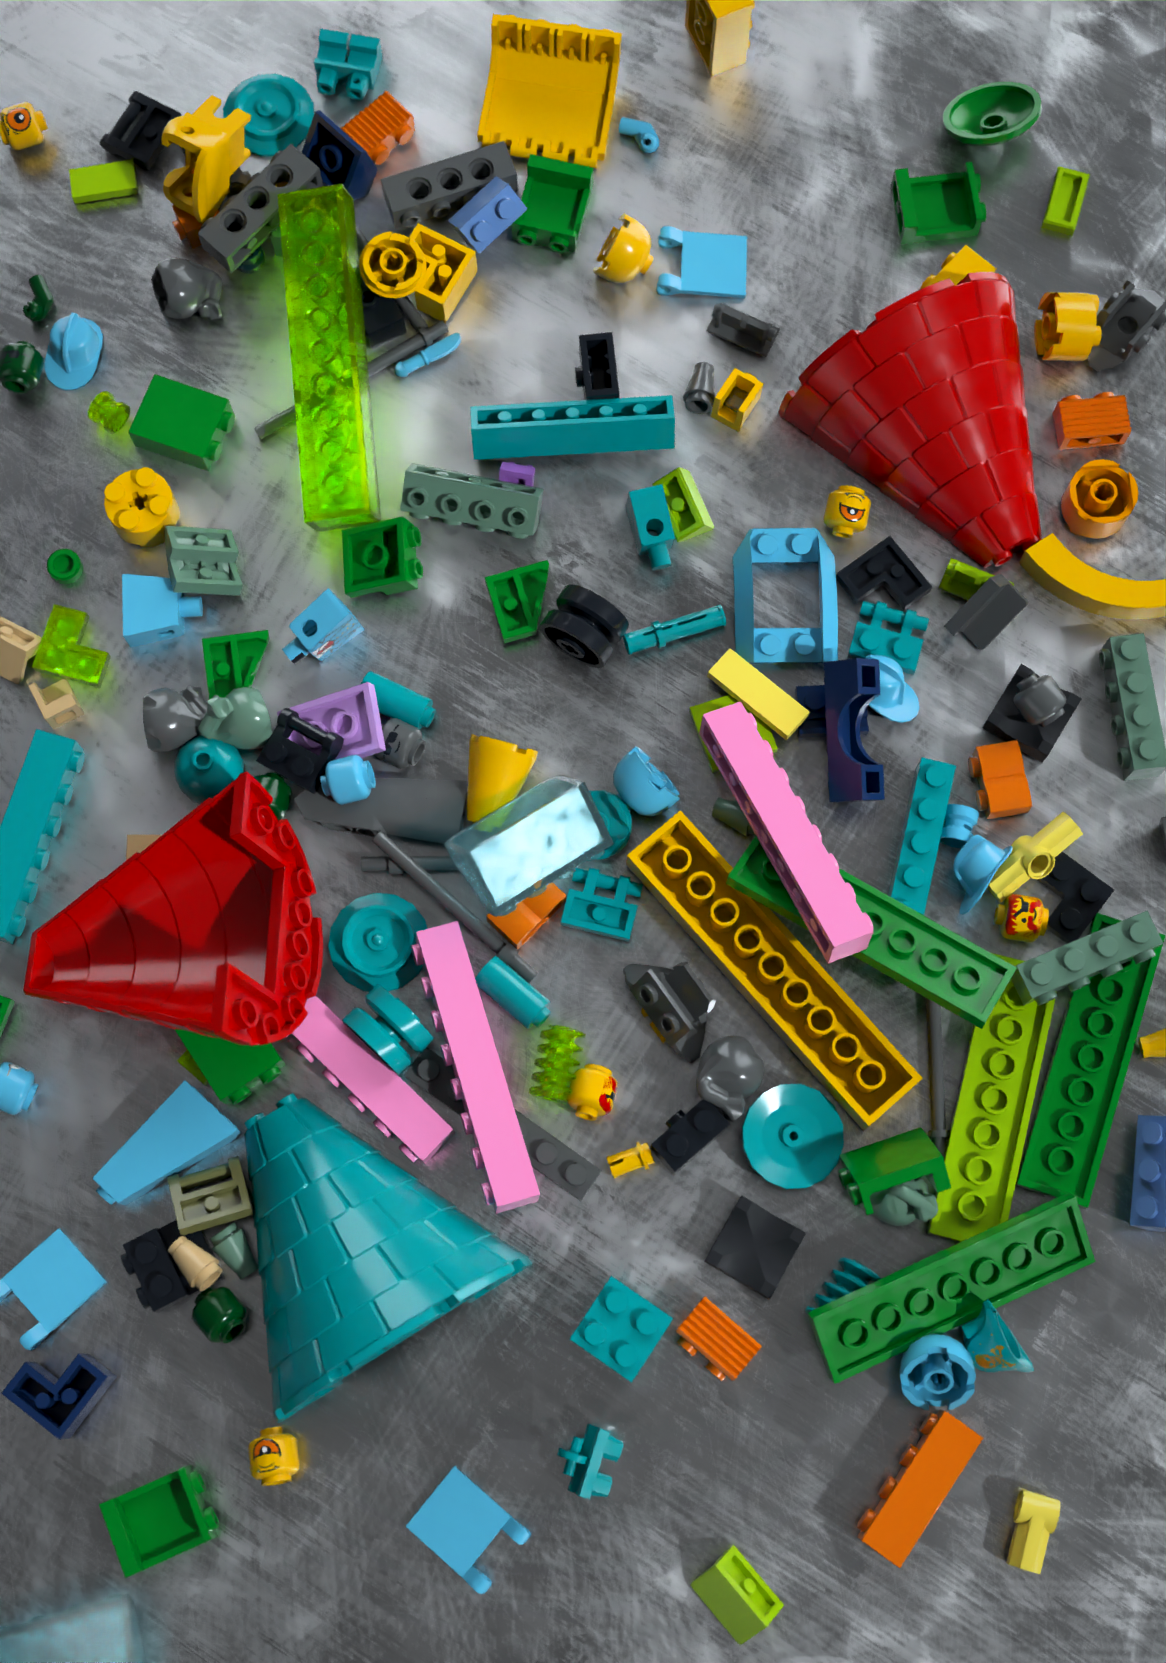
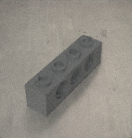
(435, 177)
(257, 224)

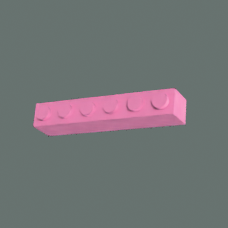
(371, 1083)

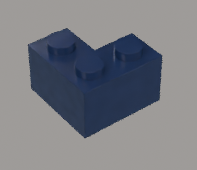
(62, 1402)

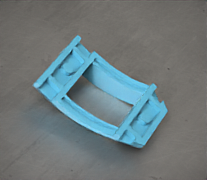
(785, 644)

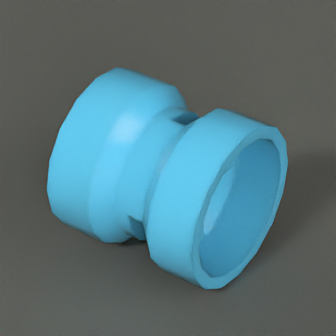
(958, 825)

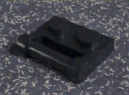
(145, 140)
(294, 760)

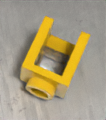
(736, 399)

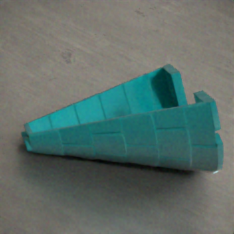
(351, 1251)

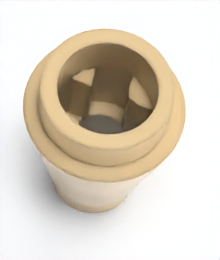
(195, 1263)

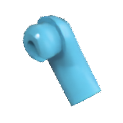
(642, 132)

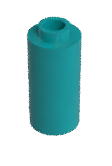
(401, 702)
(513, 993)

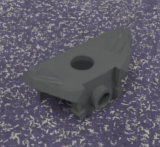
(1142, 307)
(674, 1003)

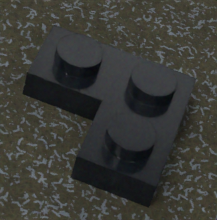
(884, 566)
(1081, 897)

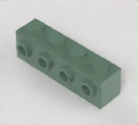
(471, 500)
(1133, 707)
(1086, 957)

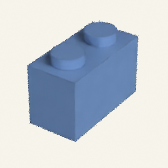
(487, 214)

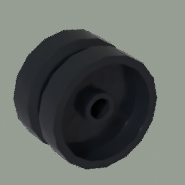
(584, 626)

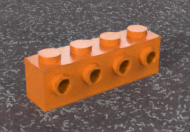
(919, 1486)

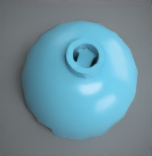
(643, 785)
(937, 1372)

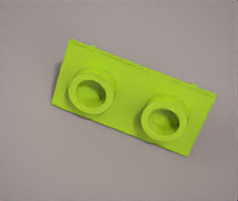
(963, 579)

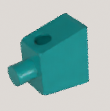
(649, 512)

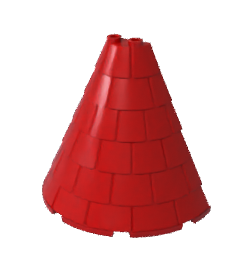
(934, 413)
(195, 929)

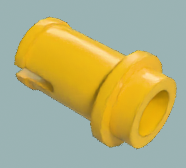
(630, 1159)

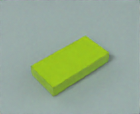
(103, 181)
(1065, 201)

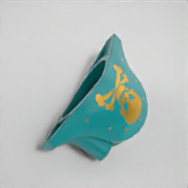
(993, 1343)

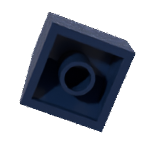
(339, 157)

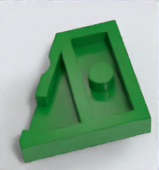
(518, 599)
(233, 660)

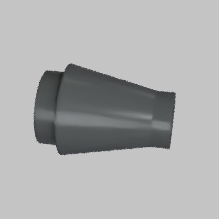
(701, 389)

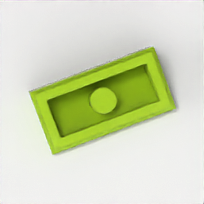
(685, 505)

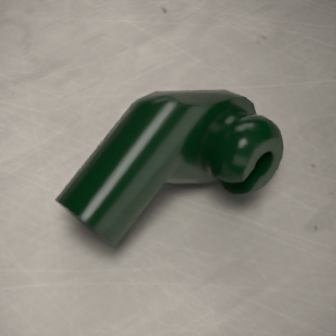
(42, 301)

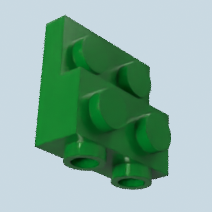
(381, 557)

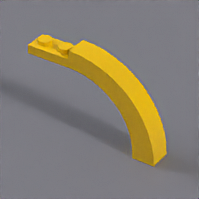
(1090, 589)

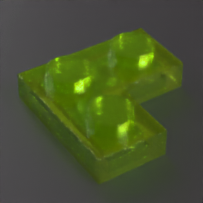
(62, 653)

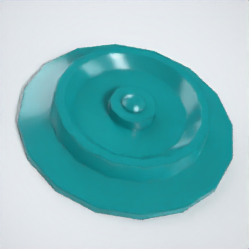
(278, 112)
(374, 942)
(792, 1136)

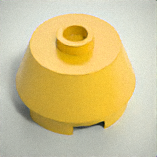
(392, 265)

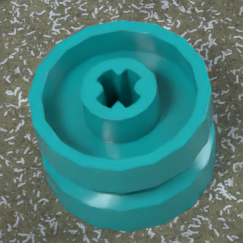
(389, 1028)

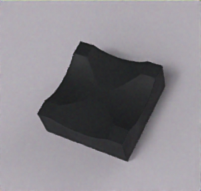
(1010, 725)
(755, 1247)

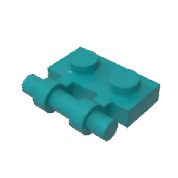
(878, 641)
(598, 913)

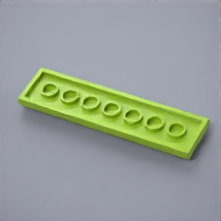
(992, 1116)

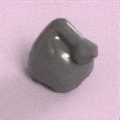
(187, 288)
(172, 717)
(729, 1074)

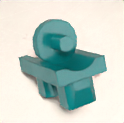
(585, 1459)

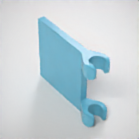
(709, 264)
(51, 1285)
(461, 1524)

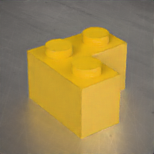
(447, 272)

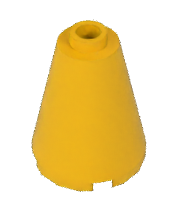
(495, 774)

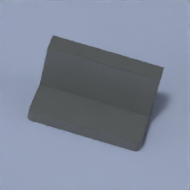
(988, 611)

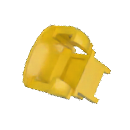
(214, 149)

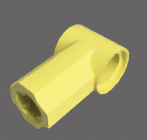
(1035, 1520)

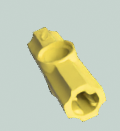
(1033, 856)

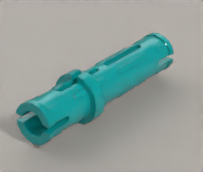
(660, 633)

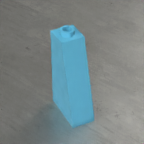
(169, 1142)

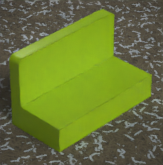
(737, 1595)

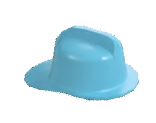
(73, 352)
(896, 697)
(975, 868)

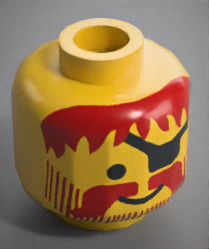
(1021, 918)
(592, 1092)

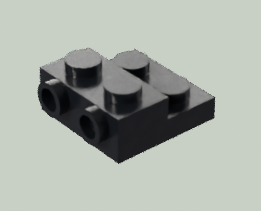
(157, 1271)

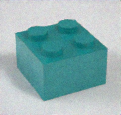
(621, 1329)

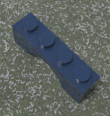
(848, 691)

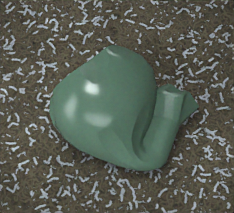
(238, 719)
(904, 1203)

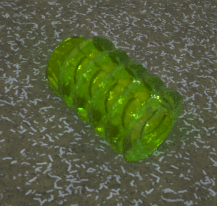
(556, 1063)

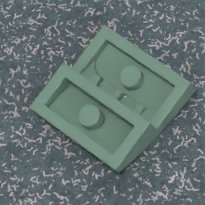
(202, 560)

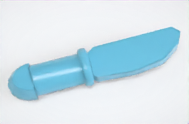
(429, 355)

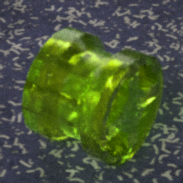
(109, 412)

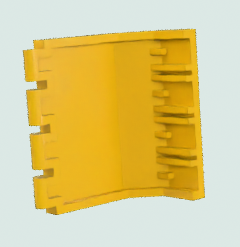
(550, 89)

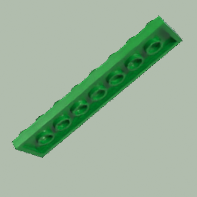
(902, 942)
(1086, 1079)
(951, 1287)

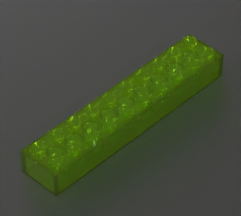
(329, 358)

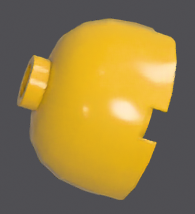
(625, 252)

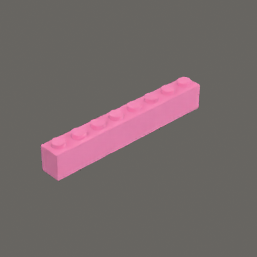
(786, 833)
(476, 1067)

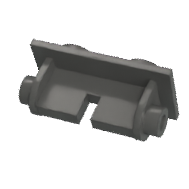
(742, 329)

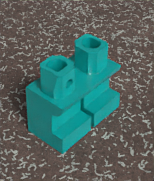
(347, 63)

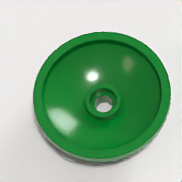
(992, 113)

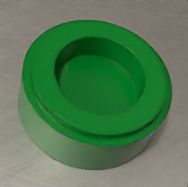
(64, 566)

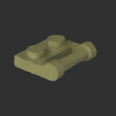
(211, 1204)

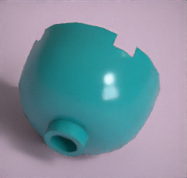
(206, 767)

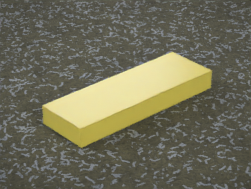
(758, 694)

